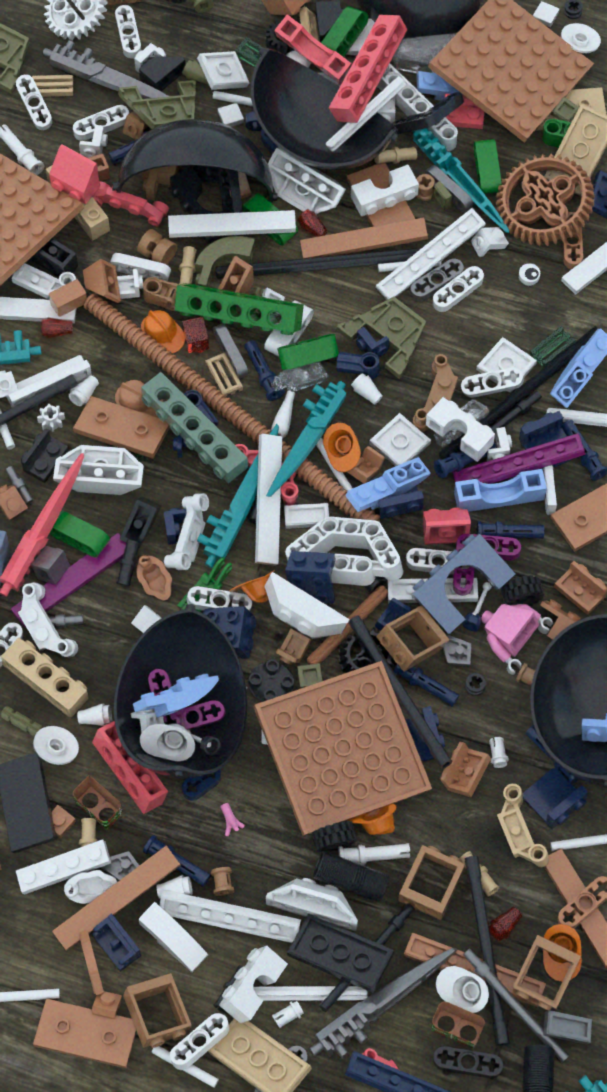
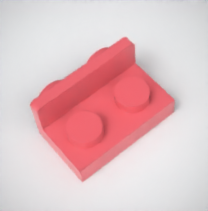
(467, 115)

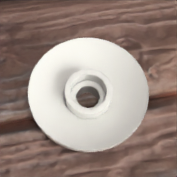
(581, 37)
(56, 745)

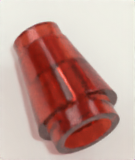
(311, 223)
(55, 327)
(504, 924)

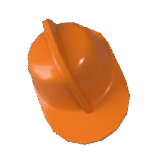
(164, 330)
(341, 447)
(255, 589)
(377, 821)
(568, 938)

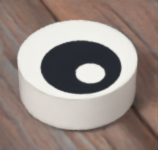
(529, 274)

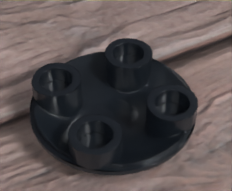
(270, 680)

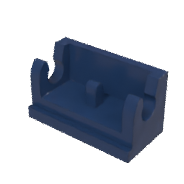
(116, 942)

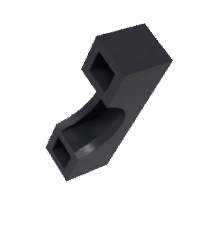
(187, 188)

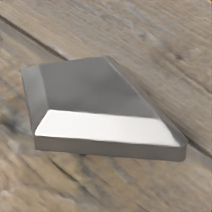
(457, 652)
(121, 865)

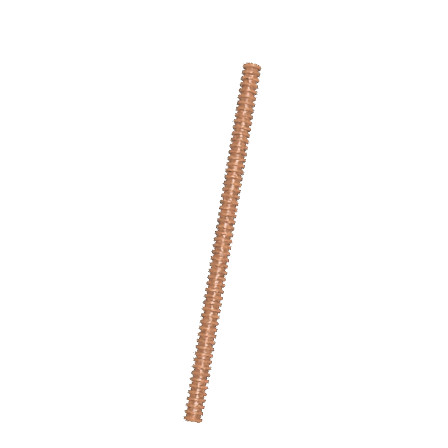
(218, 401)

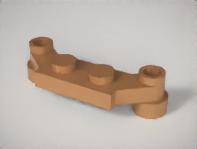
(442, 387)

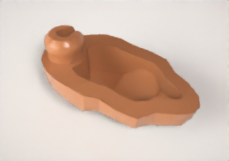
(154, 577)

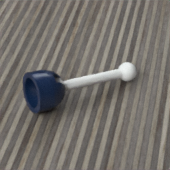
(473, 620)

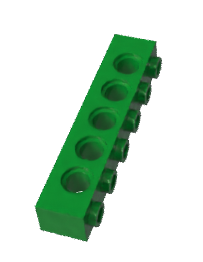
(290, 312)

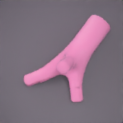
(231, 821)

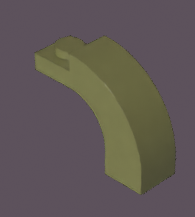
(221, 254)

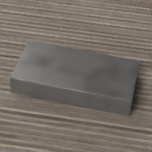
(567, 1027)

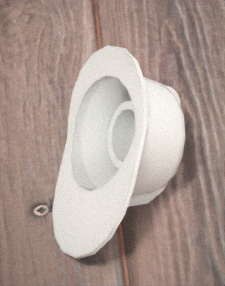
(167, 741)
(462, 988)

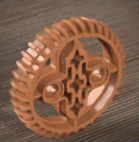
(536, 185)

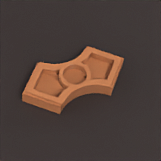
(91, 962)

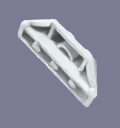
(303, 184)
(102, 470)
(302, 609)
(307, 898)

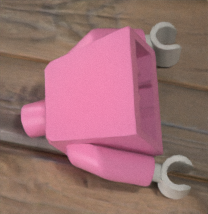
(511, 628)

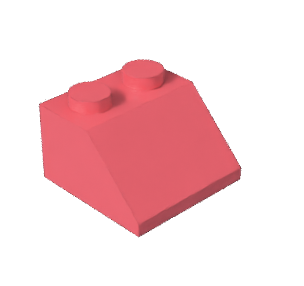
(74, 174)
(445, 525)

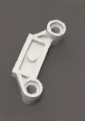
(39, 281)
(191, 529)
(39, 623)

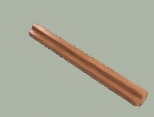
(363, 611)

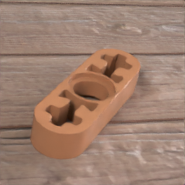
(578, 248)
(568, 909)

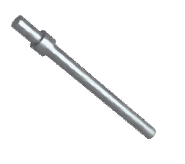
(483, 970)

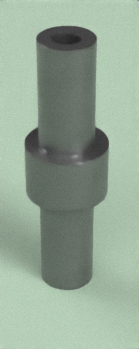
(20, 485)
(61, 620)

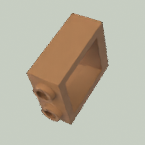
(419, 620)
(421, 901)
(556, 950)
(150, 988)

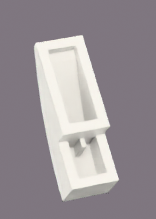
(172, 937)

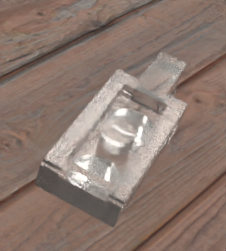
(300, 377)
(474, 408)

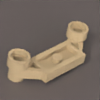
(517, 830)

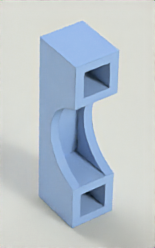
(523, 488)

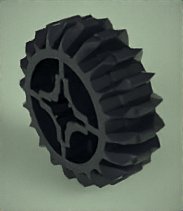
(360, 661)

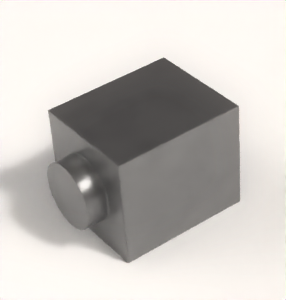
(50, 565)

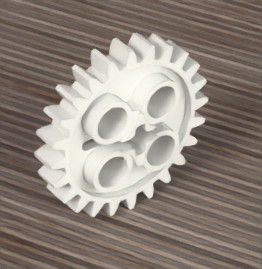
(67, 23)

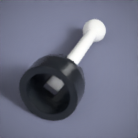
(206, 745)

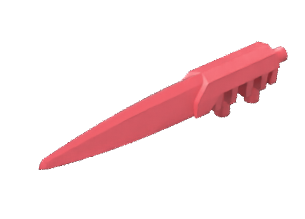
(37, 538)

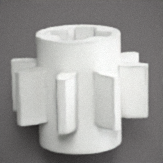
(51, 423)

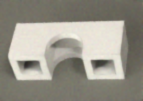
(370, 199)
(447, 417)
(240, 997)

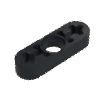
(472, 1071)

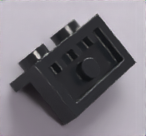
(42, 456)

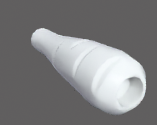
(284, 415)

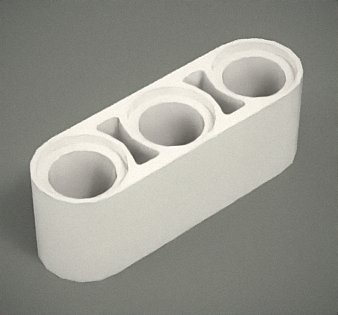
(278, 340)

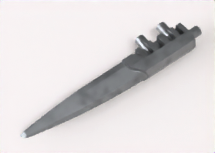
(95, 71)
(370, 1009)

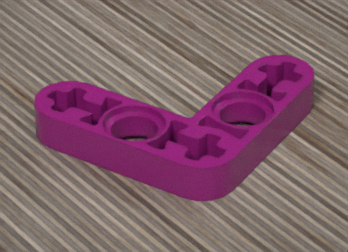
(469, 572)
(180, 716)

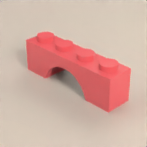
(306, 45)

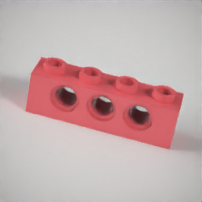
(138, 781)

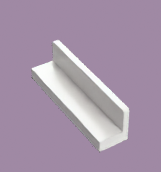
(47, 378)

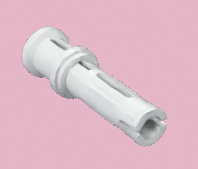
(24, 156)
(362, 855)

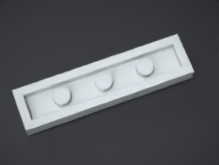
(402, 590)
(63, 866)

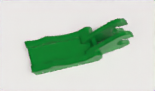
(209, 582)

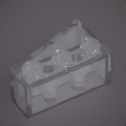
(418, 52)

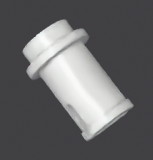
(499, 756)
(288, 1014)

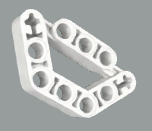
(352, 534)

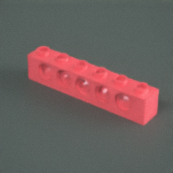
(368, 68)

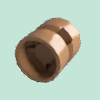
(155, 246)

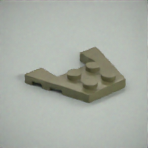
(12, 54)
(163, 109)
(394, 321)

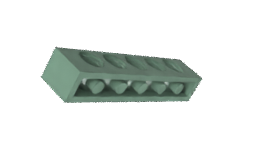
(162, 388)

